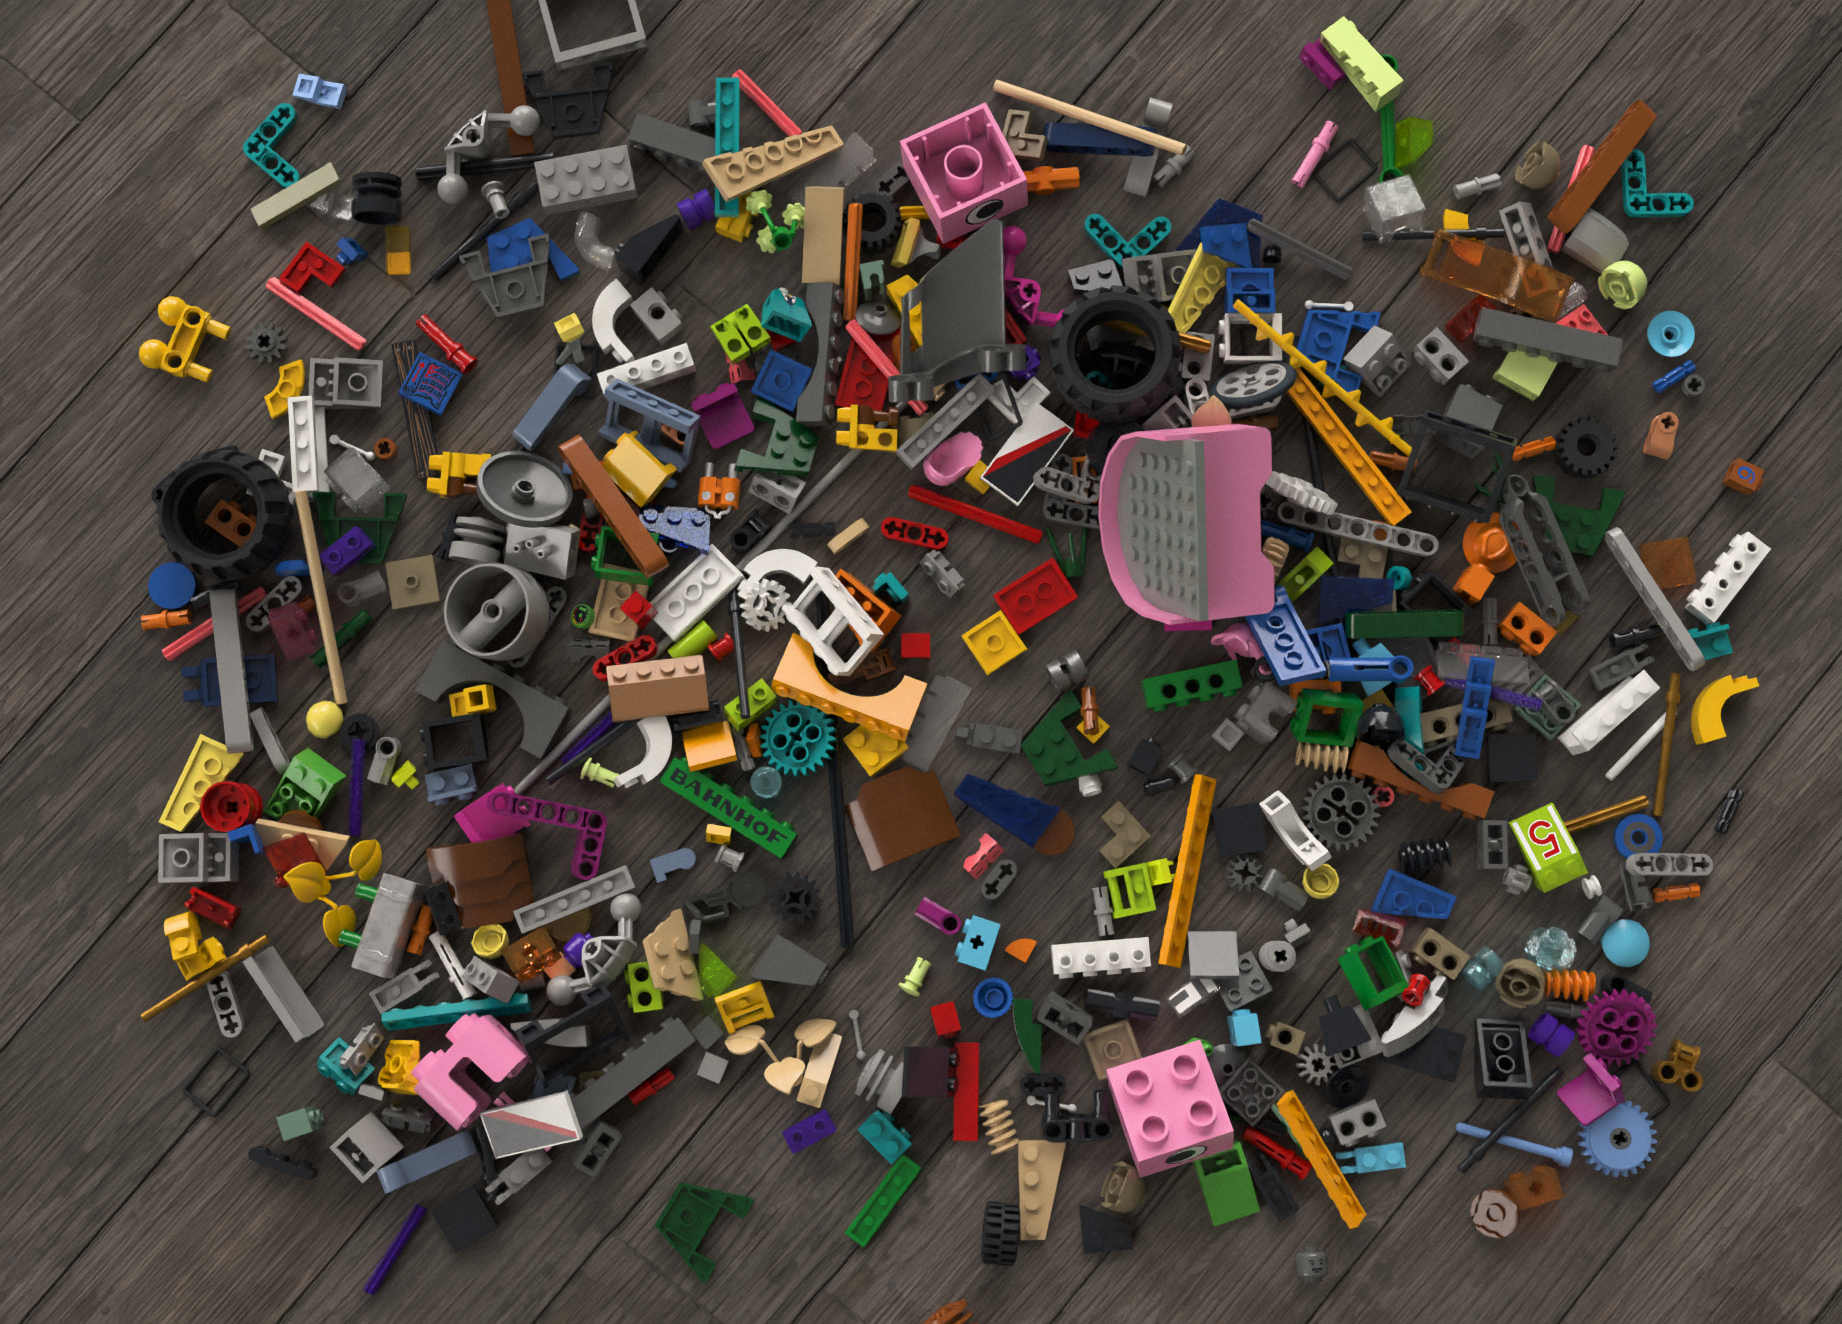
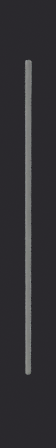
(667, 640)

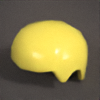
(324, 719)
(1321, 882)
(490, 941)

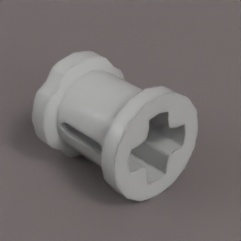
(729, 857)

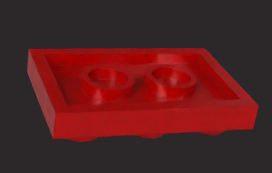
(1035, 596)

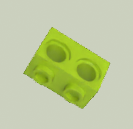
(760, 700)
(639, 987)

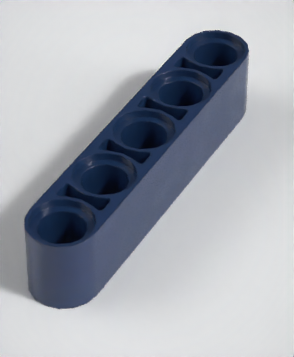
(1094, 140)

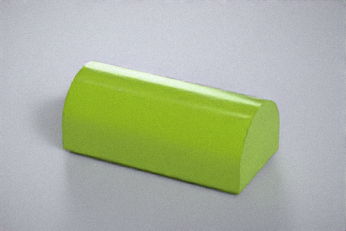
(694, 642)

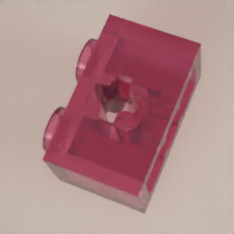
(291, 642)

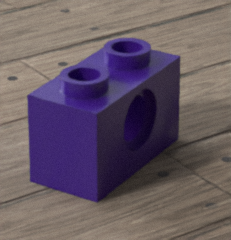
(347, 551)
(809, 1130)

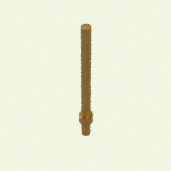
(1672, 698)
(244, 952)

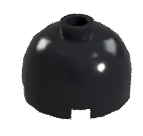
(1379, 725)

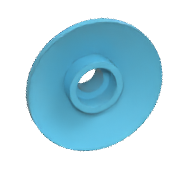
(1680, 329)

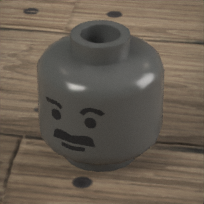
(1311, 1264)

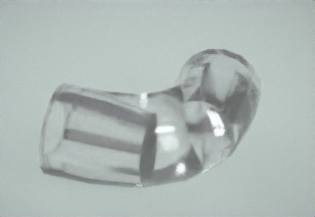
(589, 245)

